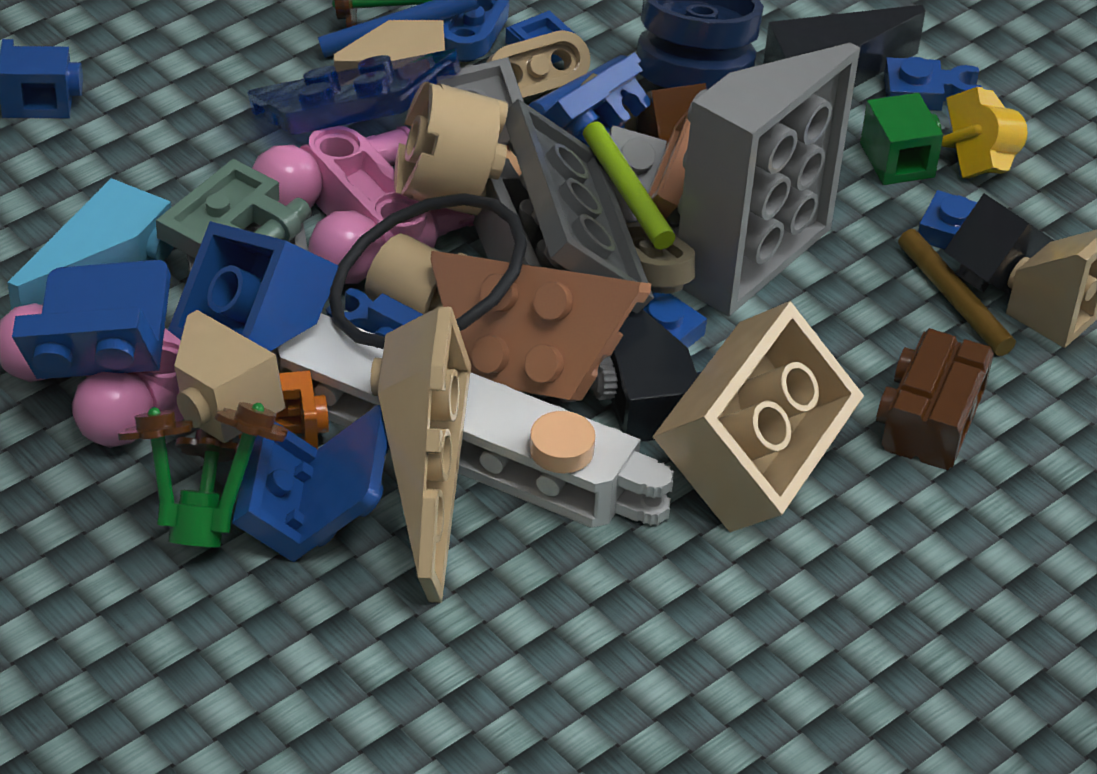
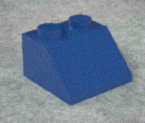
(255, 286)

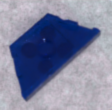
(351, 95)

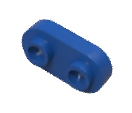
(476, 30)

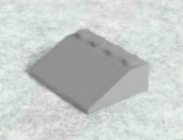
(763, 170)

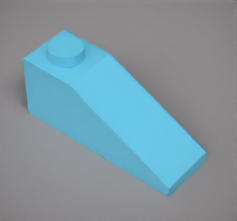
(109, 228)

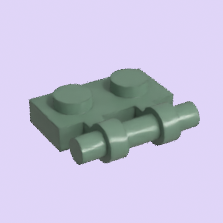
(233, 198)

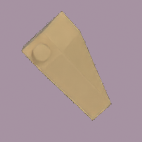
(423, 408)

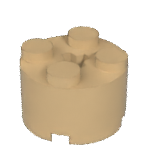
(450, 144)

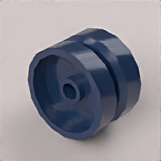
(697, 40)

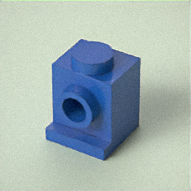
(37, 81)

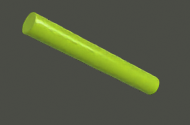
(629, 185)

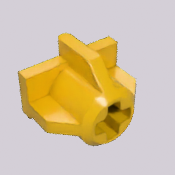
(984, 132)

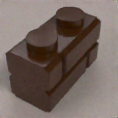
(935, 398)

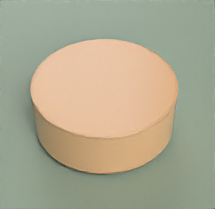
(562, 442)

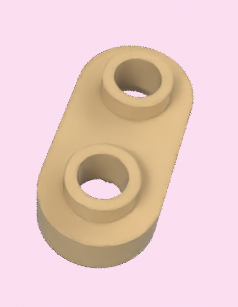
(533, 63)

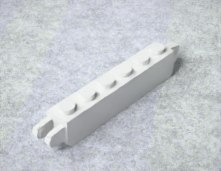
(496, 436)

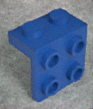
(97, 320)
(304, 494)

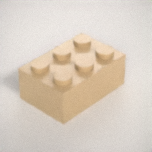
(759, 417)

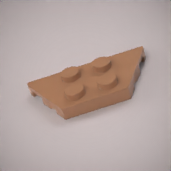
(546, 327)

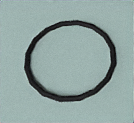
(412, 211)

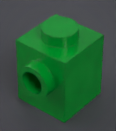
(901, 138)

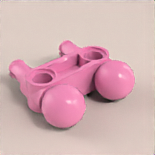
(355, 189)
(105, 400)

